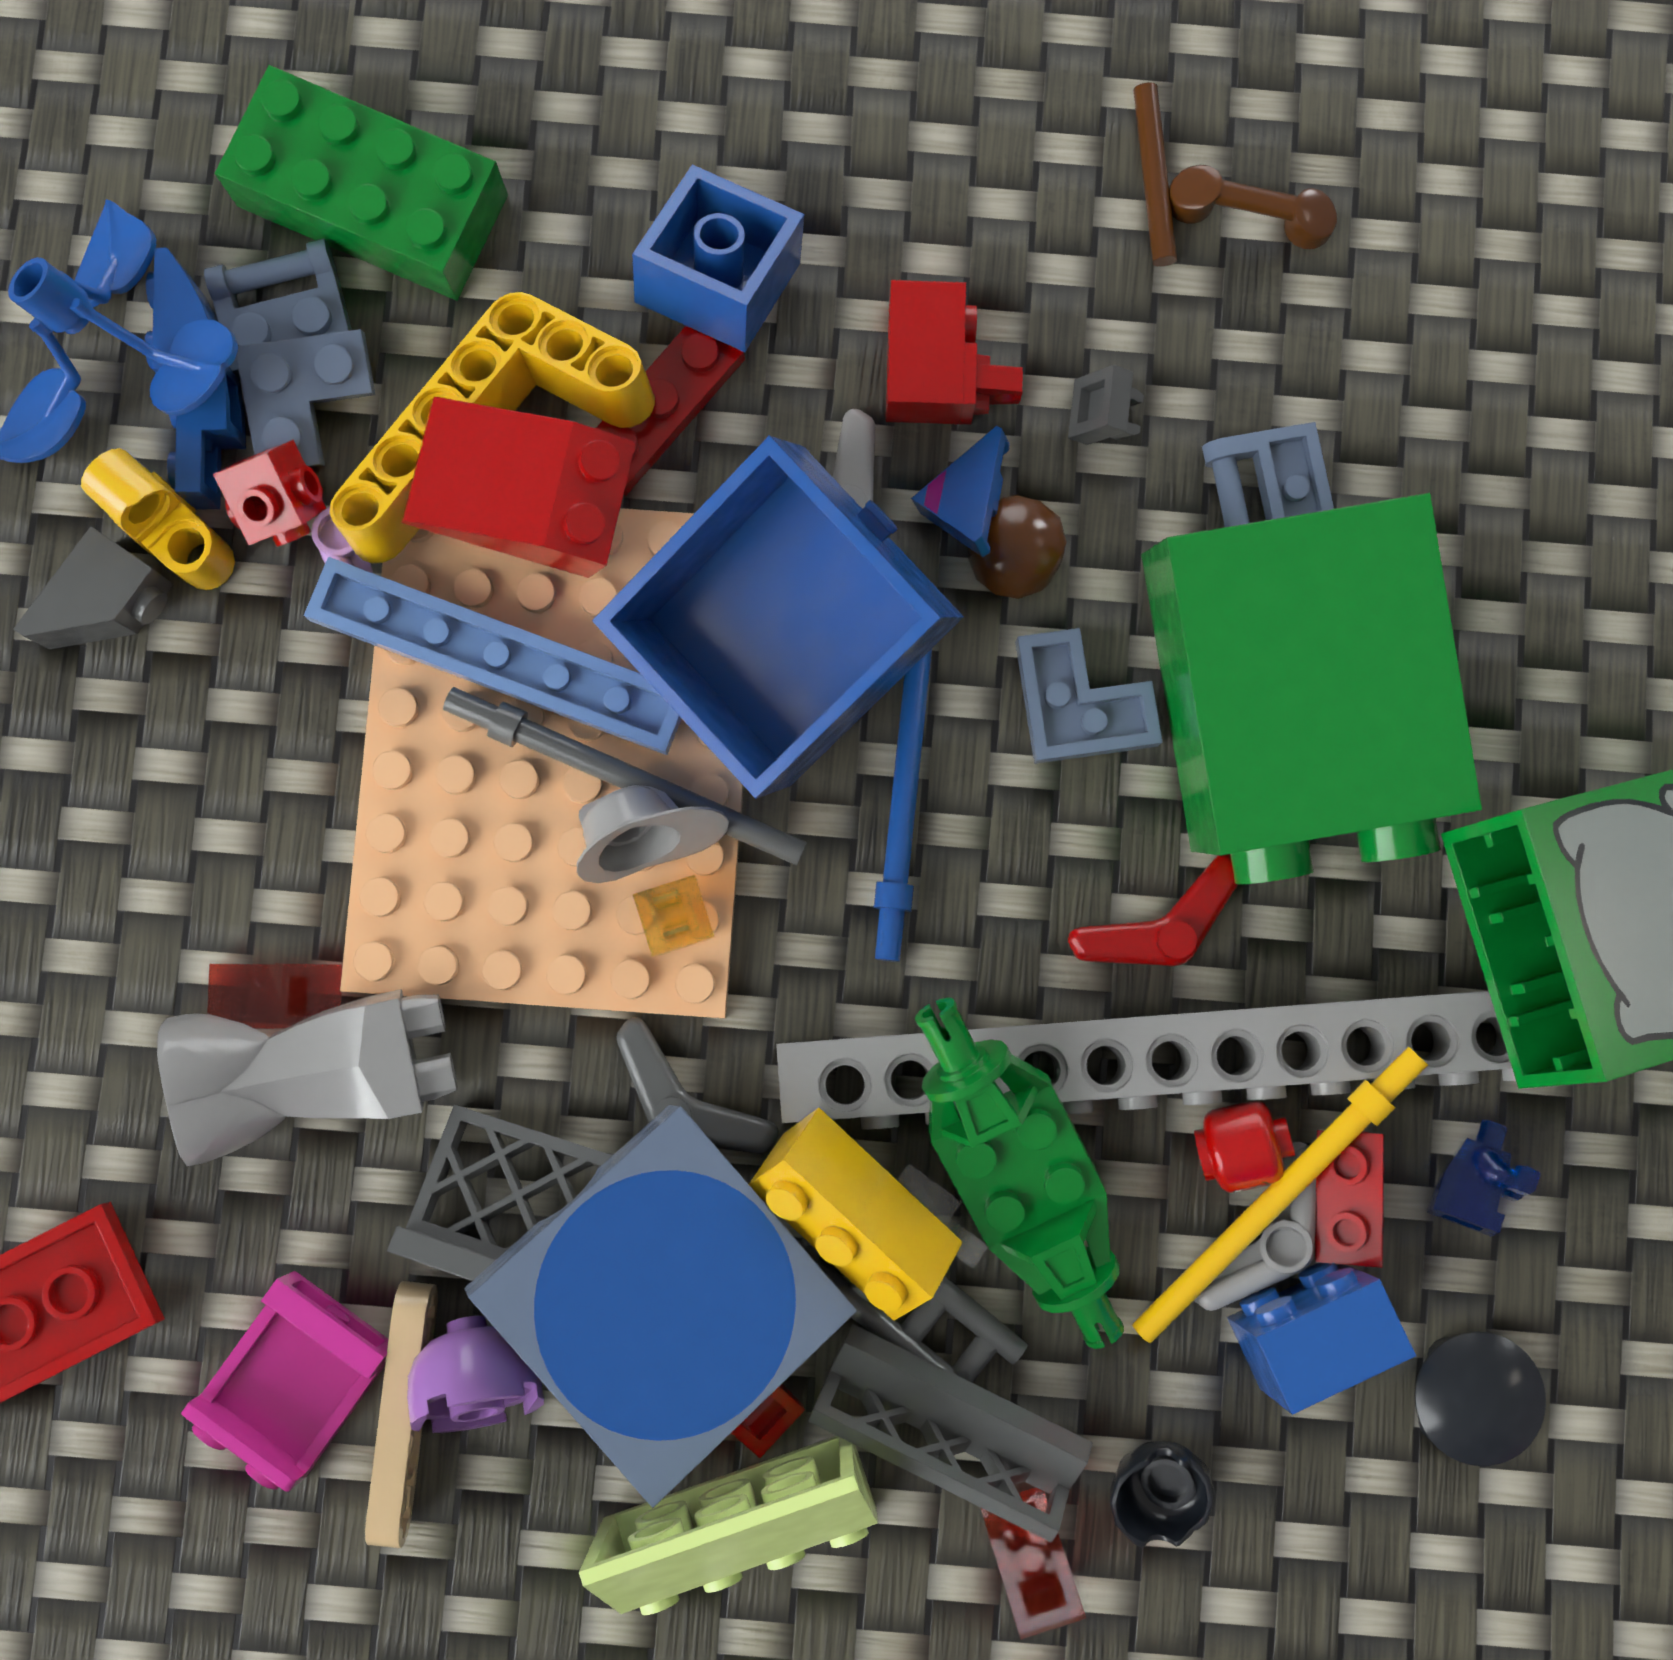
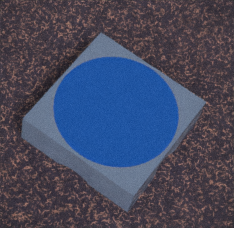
(661, 1303)

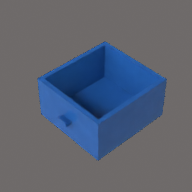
(777, 616)

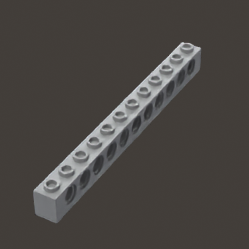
(1196, 1036)

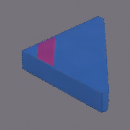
(967, 492)

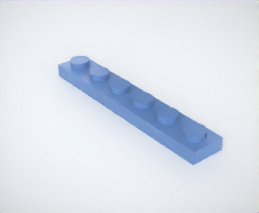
(492, 654)

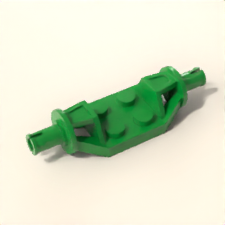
(1021, 1171)

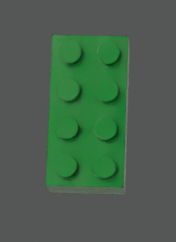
(362, 182)

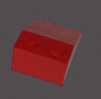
(520, 484)

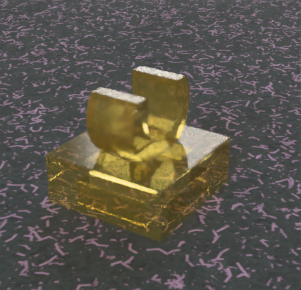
(673, 916)

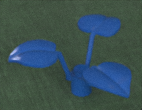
(113, 263)

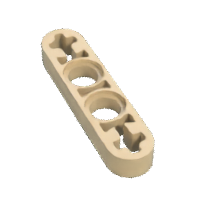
(396, 1443)

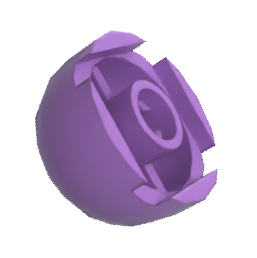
(469, 1379)

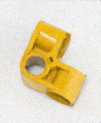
(157, 518)

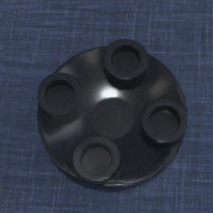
(1479, 1398)

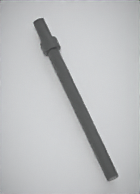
(511, 726)

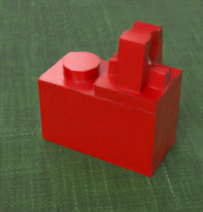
(935, 358)

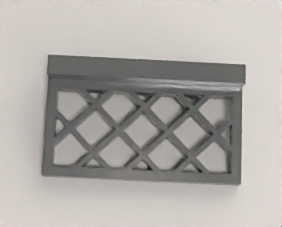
(448, 1247)

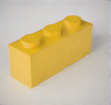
(856, 1215)

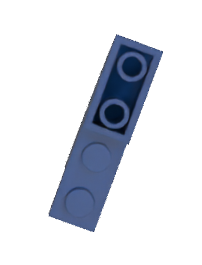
(216, 422)

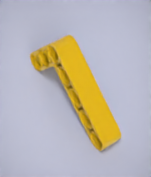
(495, 365)

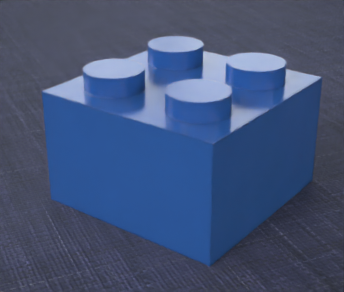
(717, 257)
(1319, 1335)

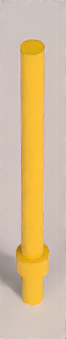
(1367, 1105)

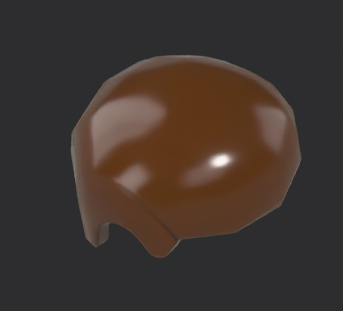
(1024, 548)

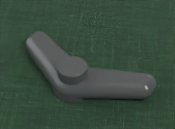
(660, 1087)

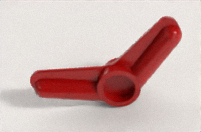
(1164, 940)

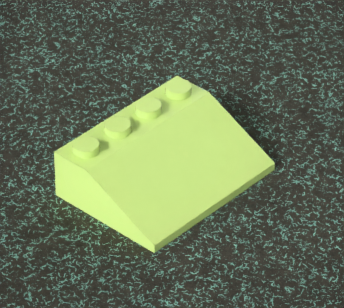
(729, 1527)

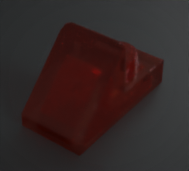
(1034, 1573)

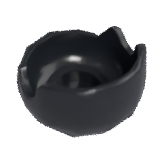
(1161, 1493)

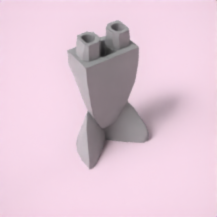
(346, 1063)

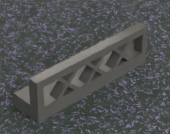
(953, 1420)

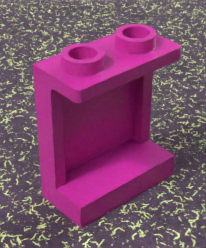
(289, 1383)

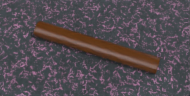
(1155, 174)

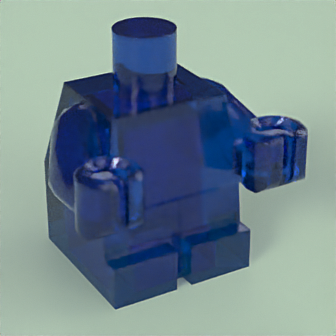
(1476, 1178)

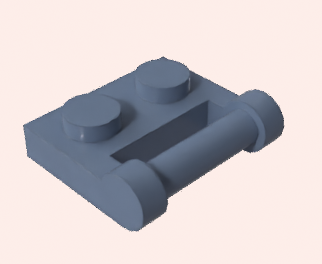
(286, 317)
(1286, 467)

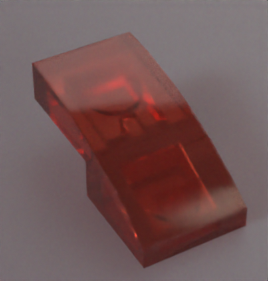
(272, 993)

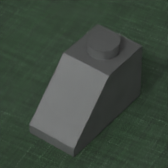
(95, 596)

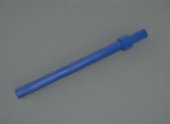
(894, 894)

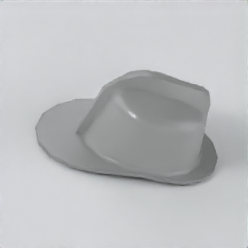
(640, 830)

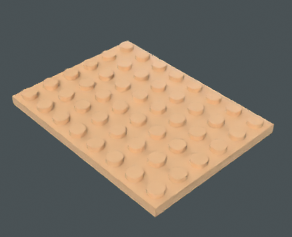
(477, 843)

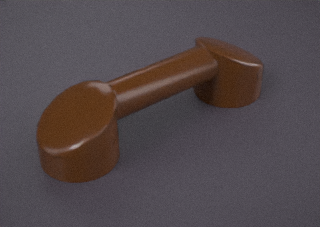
(1307, 217)

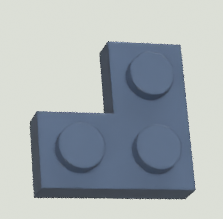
(290, 376)
(1067, 715)

